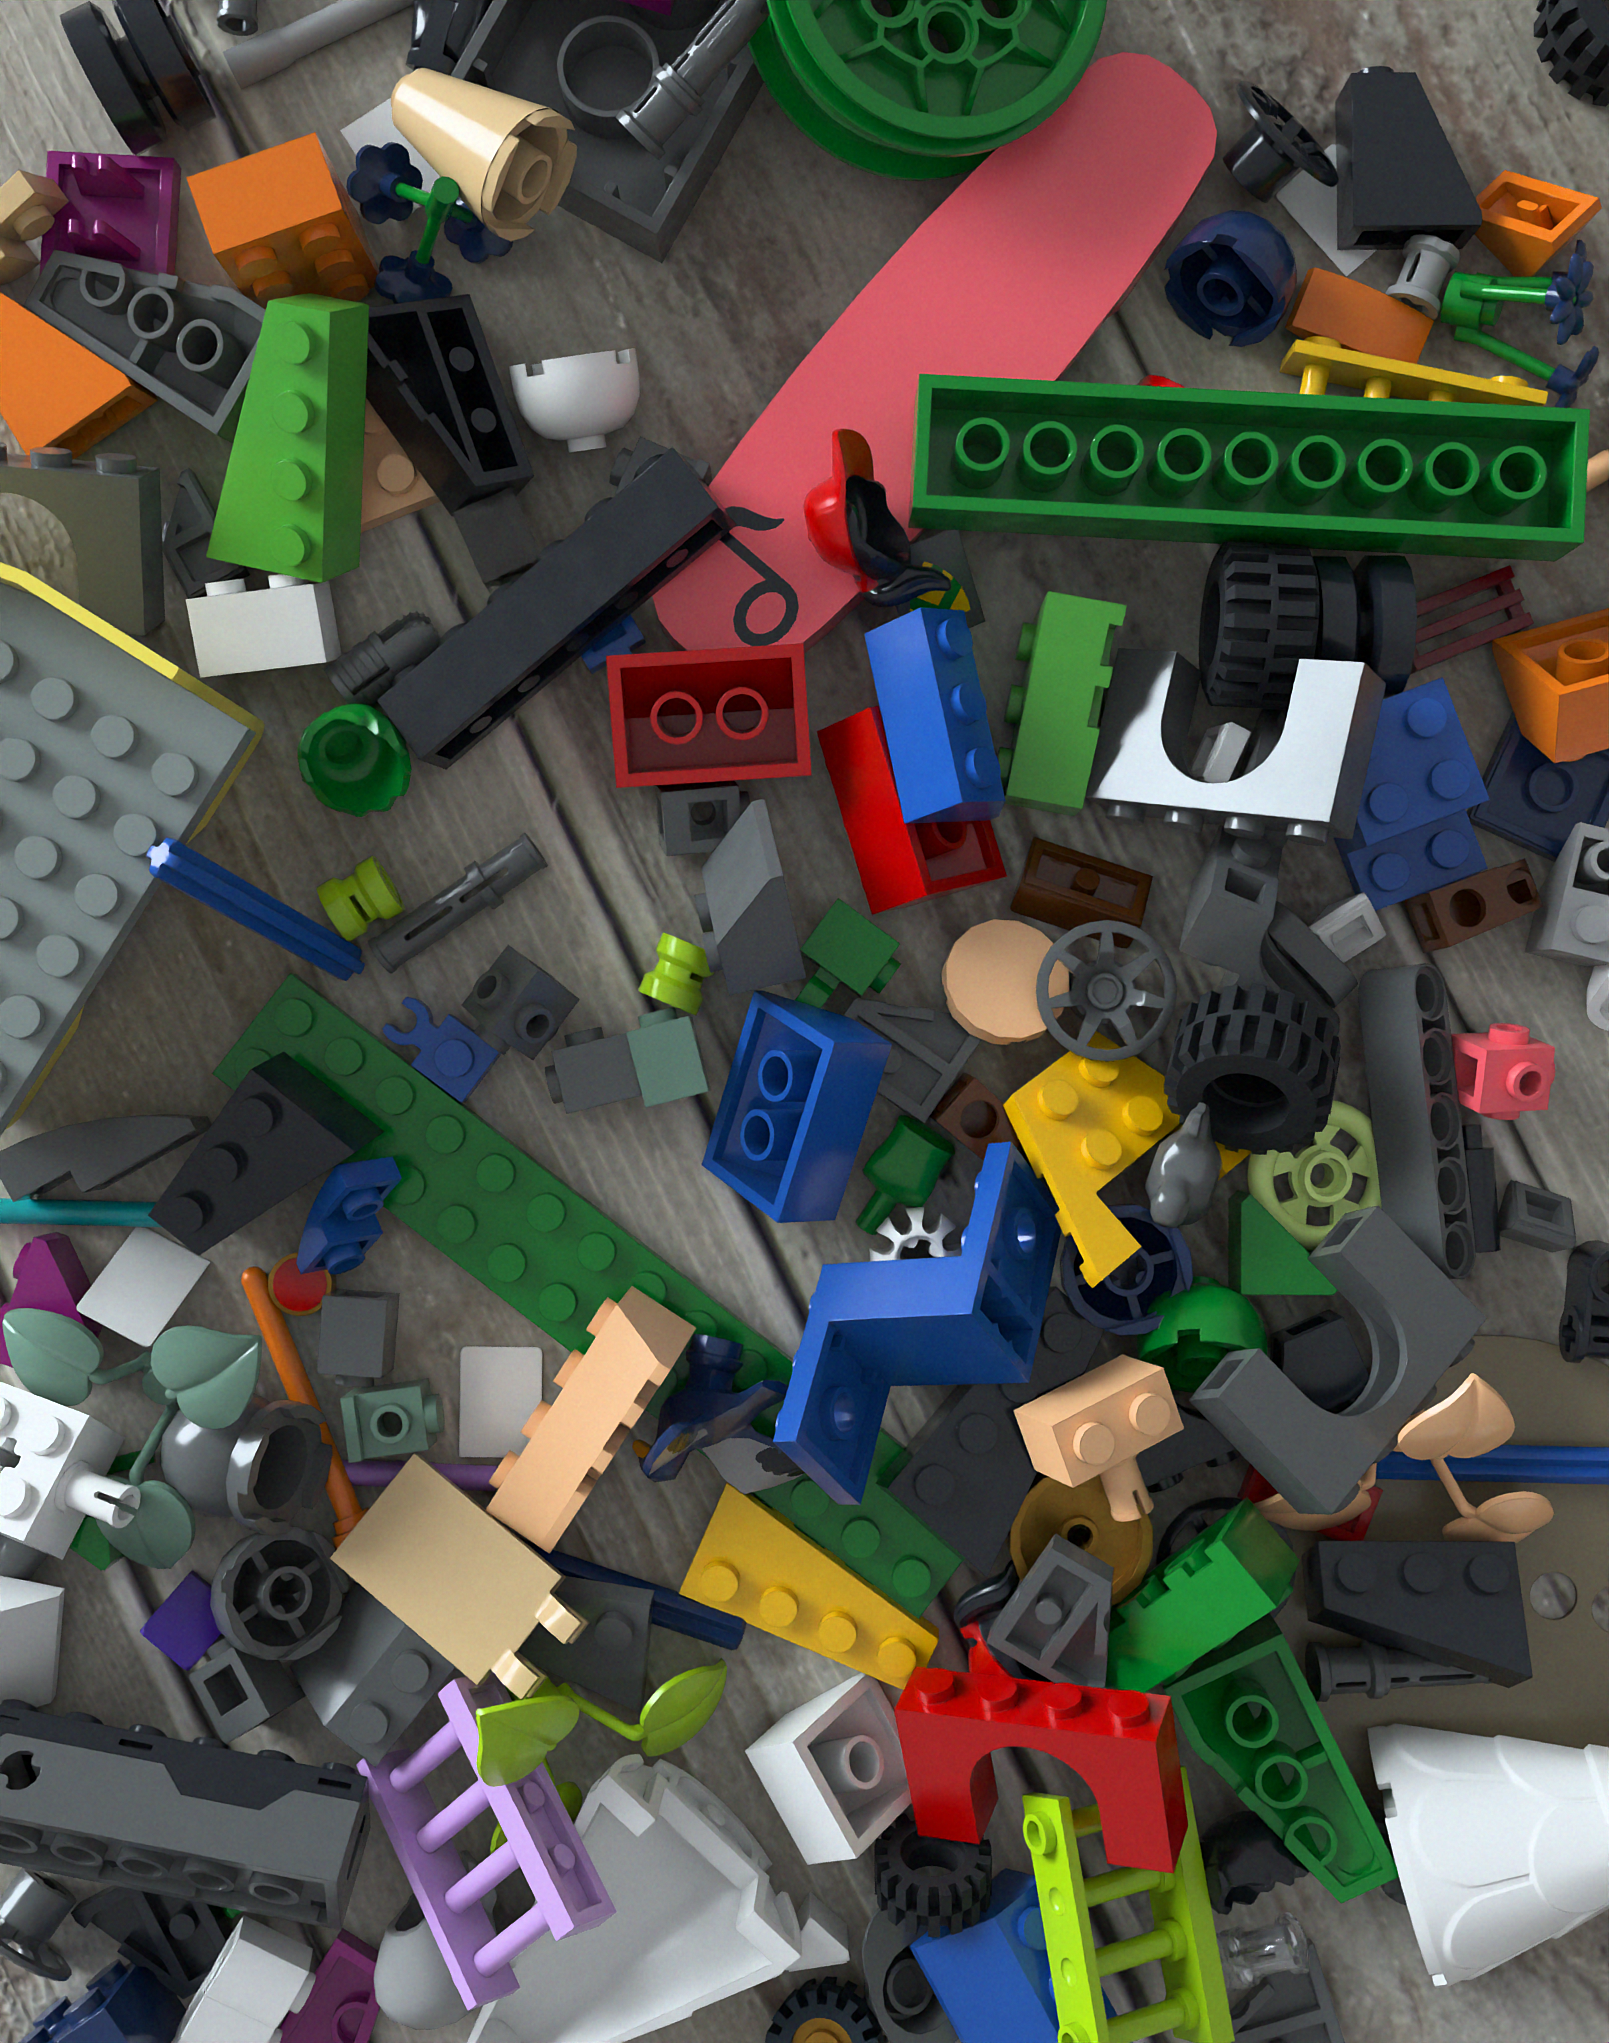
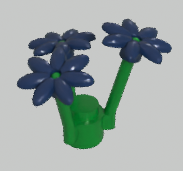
(1479, 299)

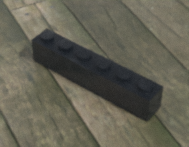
(556, 609)

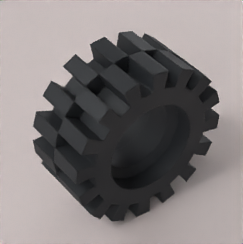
(931, 1899)

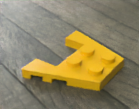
(1084, 1128)

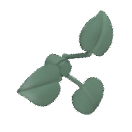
(189, 1368)

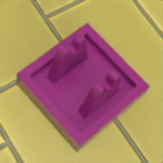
(116, 209)

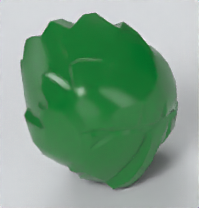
(354, 760)

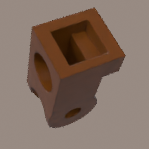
(1473, 905)
(975, 1117)

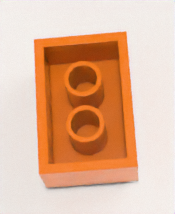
(285, 224)

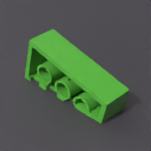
(299, 444)

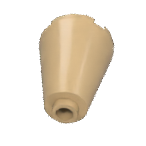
(495, 146)

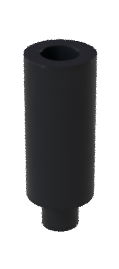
(1482, 1189)

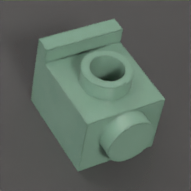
(364, 1422)

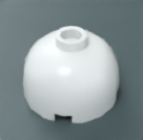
(578, 396)

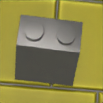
(748, 908)
(370, 1676)

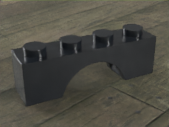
(1312, 1353)

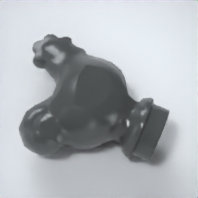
(1184, 1172)

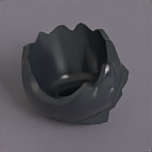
(1245, 1859)

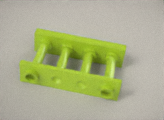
(1181, 1934)

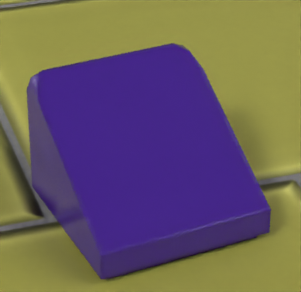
(184, 1623)

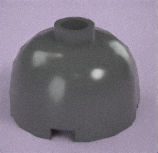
(278, 1594)

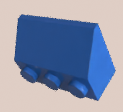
(935, 717)
(795, 1108)
(997, 1972)

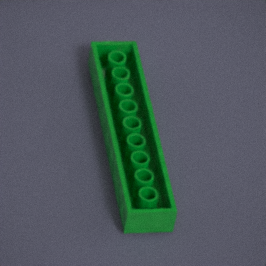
(1248, 467)

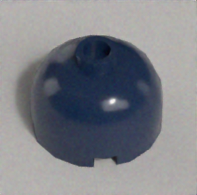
(1232, 277)
(1124, 1296)

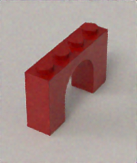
(1109, 1736)

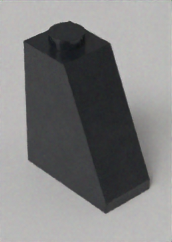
(1396, 167)

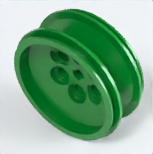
(901, 108)

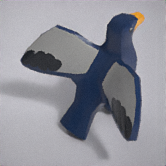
(718, 1422)

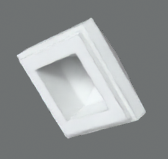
(1348, 926)

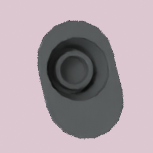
(897, 1986)

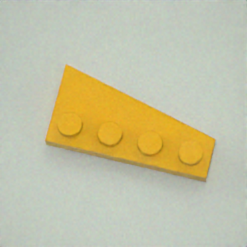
(793, 1588)

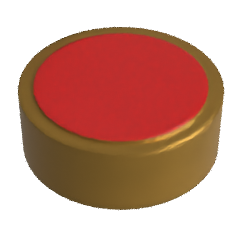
(297, 1292)

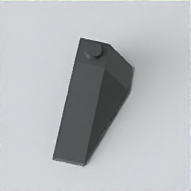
(164, 332)

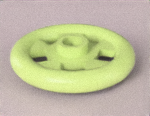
(1333, 1187)

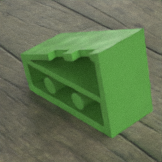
(1058, 702)

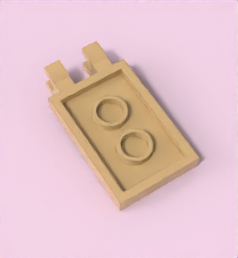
(457, 1577)

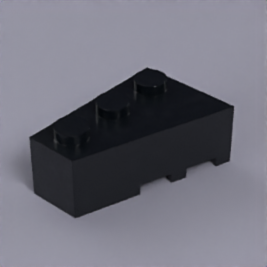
(444, 399)
(259, 1150)
(1425, 1597)

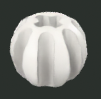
(912, 1233)

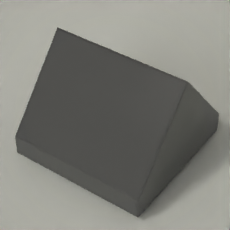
(1537, 1218)

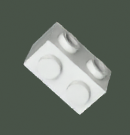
(263, 627)

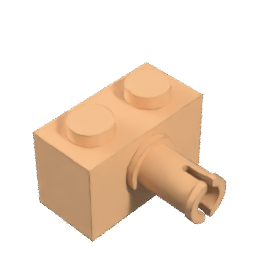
(1100, 1428)

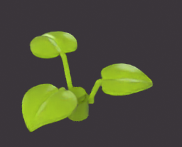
(521, 1732)

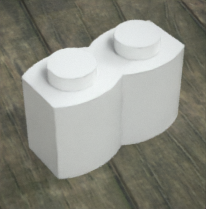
(249, 1988)

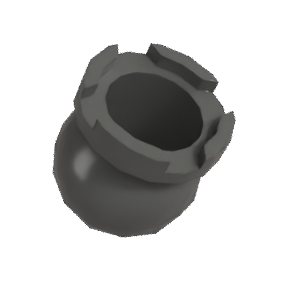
(253, 1468)

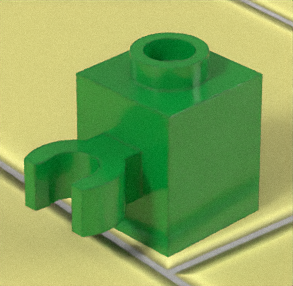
(848, 953)

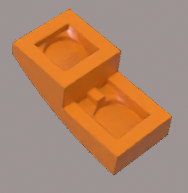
(1358, 317)

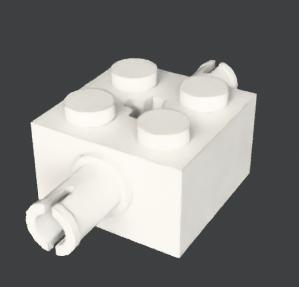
(55, 1472)

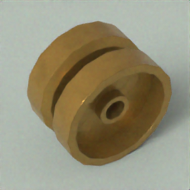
(1056, 1507)

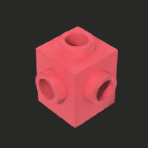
(1503, 1071)

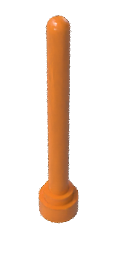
(300, 1389)

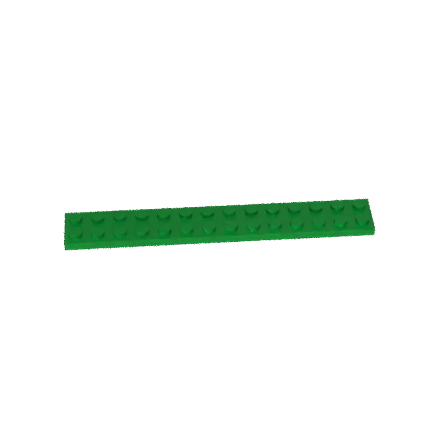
(563, 1257)

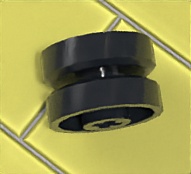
(138, 68)
(1368, 615)

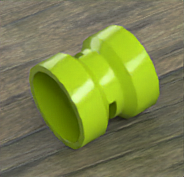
(360, 898)
(678, 974)

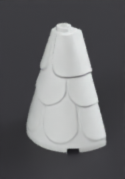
(1492, 1841)
(686, 1927)

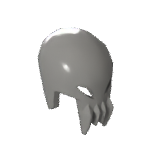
(410, 1970)

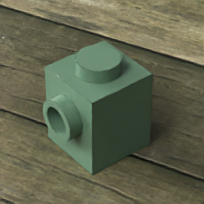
(667, 1057)

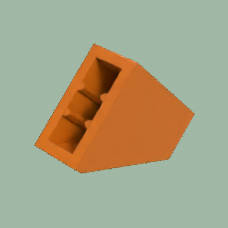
(57, 388)

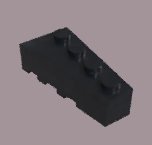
(970, 1460)

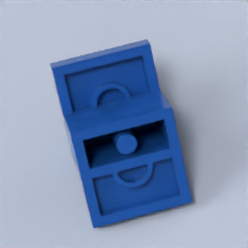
(1414, 801)

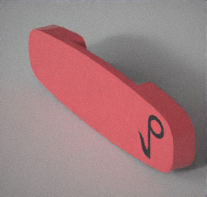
(988, 286)

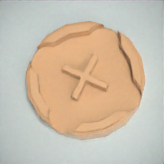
(994, 981)

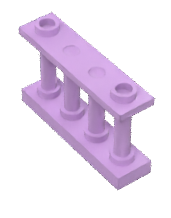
(538, 1838)

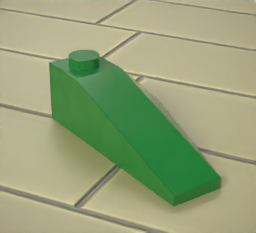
(1268, 1740)

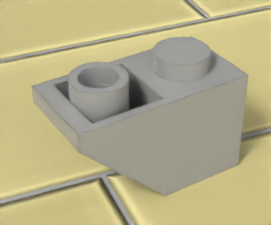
(1575, 902)

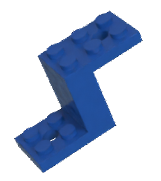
(920, 1325)

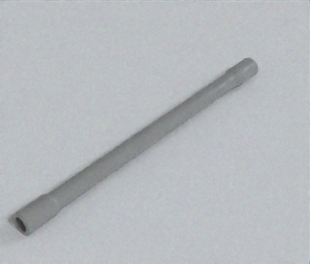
(281, 47)

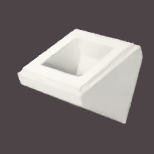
(822, 1936)

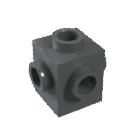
(518, 1004)

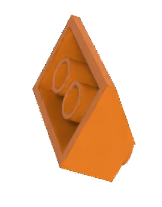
(1560, 684)

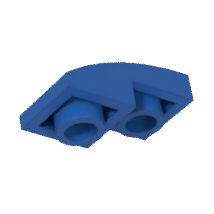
(344, 1218)

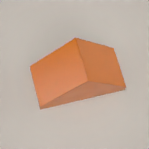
(1530, 220)

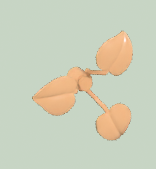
(1461, 1426)

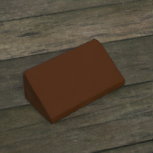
(1077, 889)

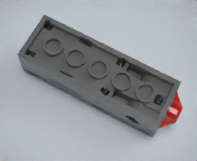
(180, 1816)

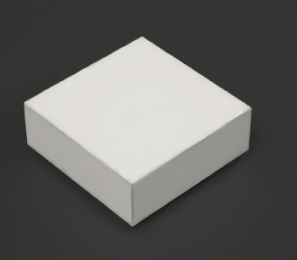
(1219, 753)

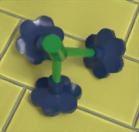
(386, 189)

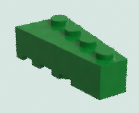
(1198, 1599)

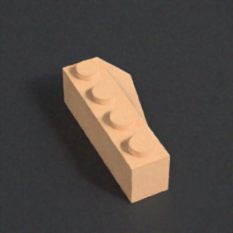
(590, 1417)

